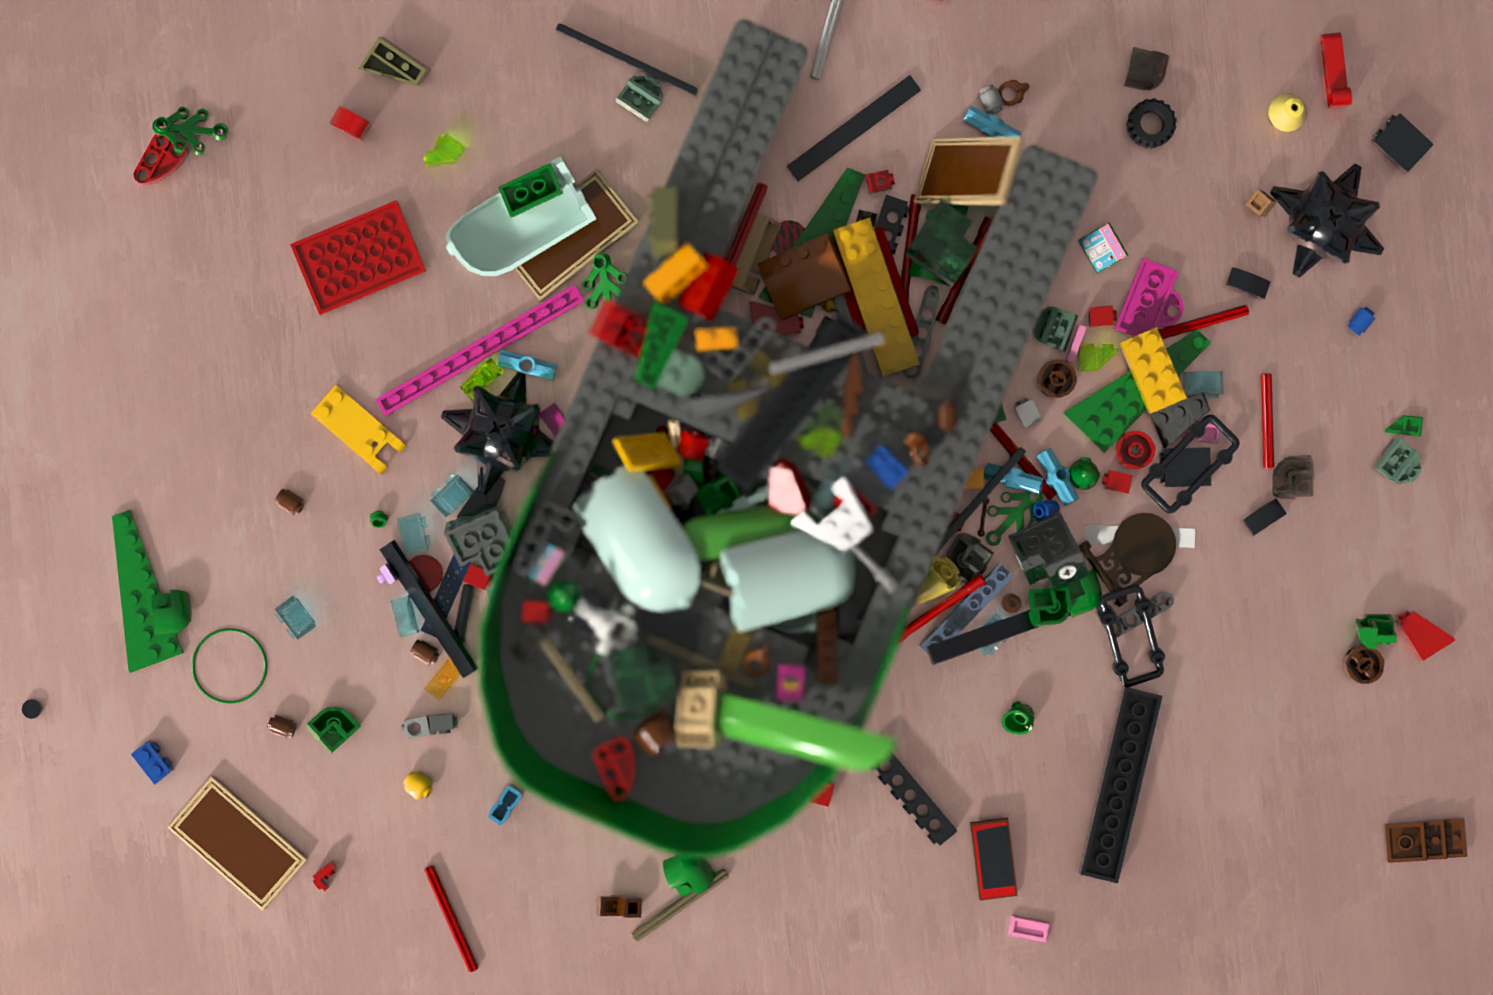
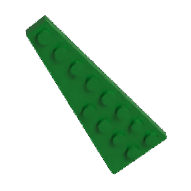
(830, 216)
(1118, 405)
(136, 586)

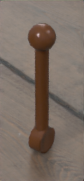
(981, 532)

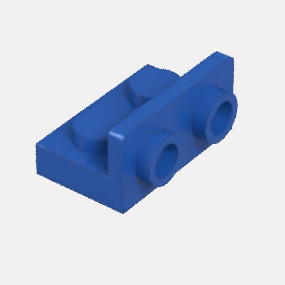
(886, 467)
(152, 761)

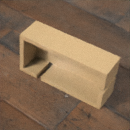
(756, 249)

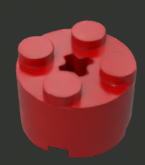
(1144, 445)

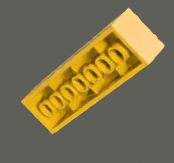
(876, 296)

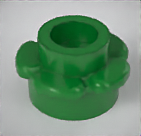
(378, 519)

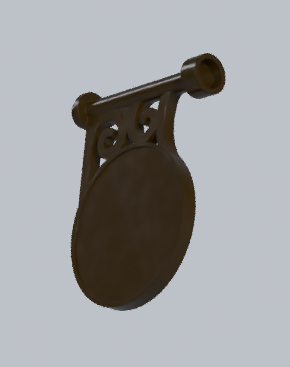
(1141, 545)

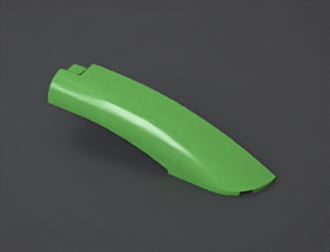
(738, 527)
(801, 734)

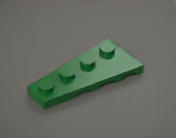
(659, 342)

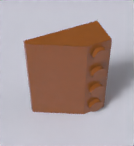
(804, 276)

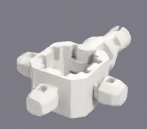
(603, 622)

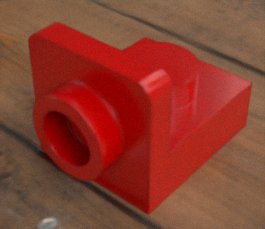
(327, 871)

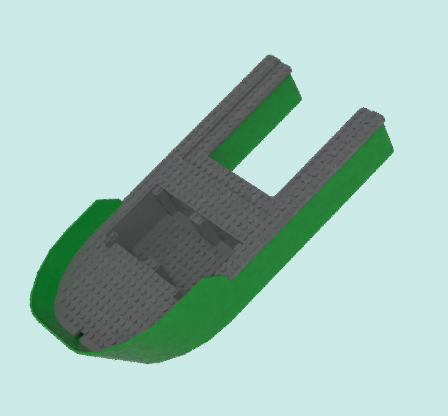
(733, 794)

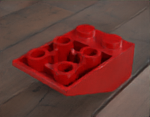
(620, 328)

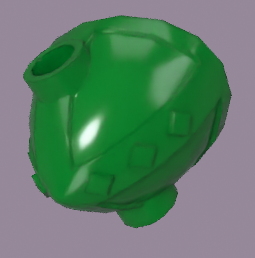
(1084, 474)
(563, 596)
(1018, 718)

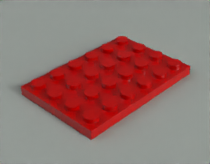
(358, 257)

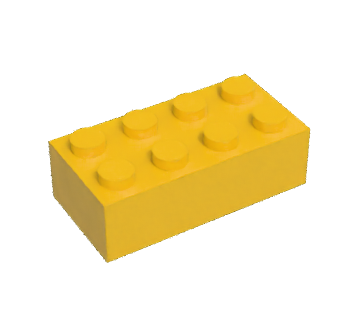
(1152, 370)

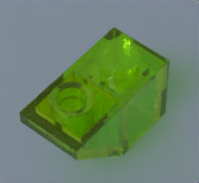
(445, 153)
(1094, 358)
(483, 376)
(822, 440)

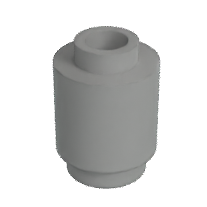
(991, 99)

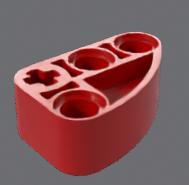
(350, 123)
(166, 161)
(620, 763)

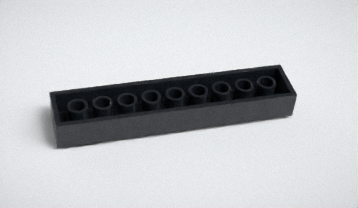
(788, 407)
(1120, 784)

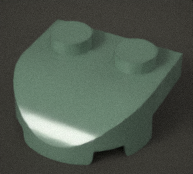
(641, 96)
(1054, 327)
(682, 374)
(1399, 463)

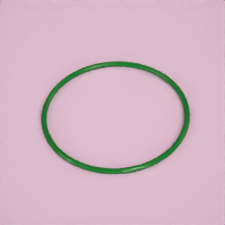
(193, 668)
(601, 707)

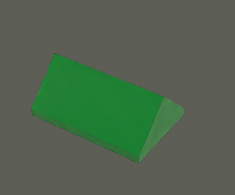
(530, 190)

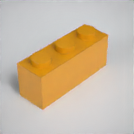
(675, 274)

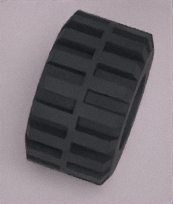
(1163, 111)

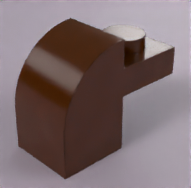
(619, 906)

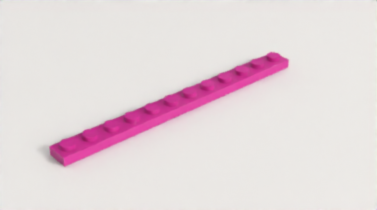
(480, 350)

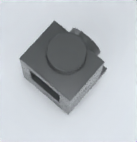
(442, 723)

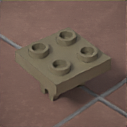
(715, 578)

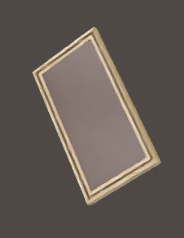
(969, 170)
(564, 259)
(237, 843)

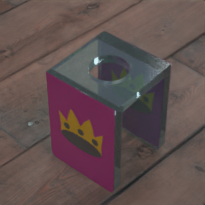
(790, 683)

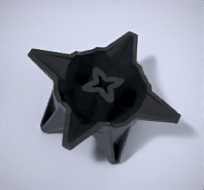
(1322, 238)
(519, 428)

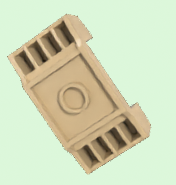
(698, 709)

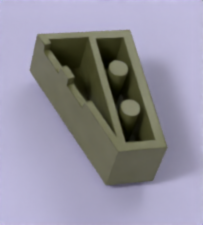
(393, 62)
(664, 221)

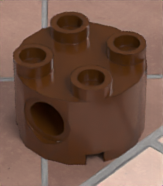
(1056, 378)
(1363, 664)
(655, 732)

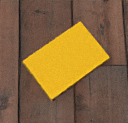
(646, 452)

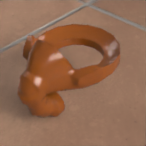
(1020, 89)
(918, 441)
(761, 655)

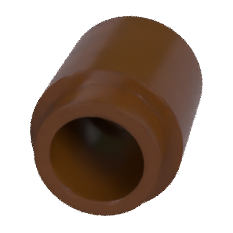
(948, 416)
(289, 501)
(1005, 600)
(425, 652)
(282, 726)

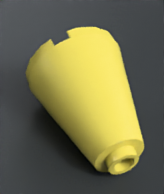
(1282, 115)
(940, 579)

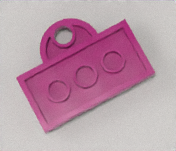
(1149, 300)

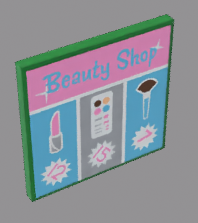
(1103, 247)
(547, 563)

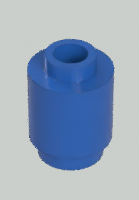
(1361, 320)
(1045, 509)

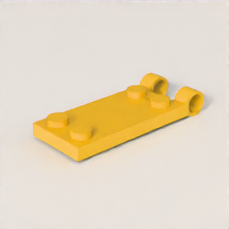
(355, 427)

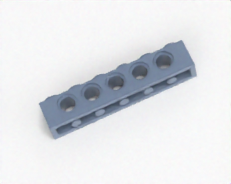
(969, 607)

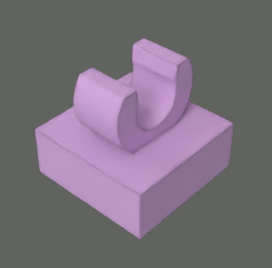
(387, 574)

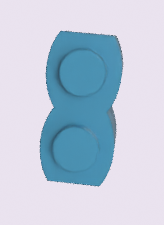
(502, 809)

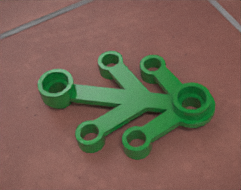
(187, 128)
(605, 285)
(1016, 514)

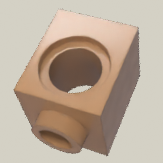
(1261, 203)

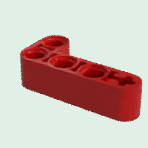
(1334, 68)

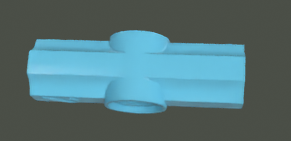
(989, 124)
(539, 368)
(1057, 477)
(1016, 479)

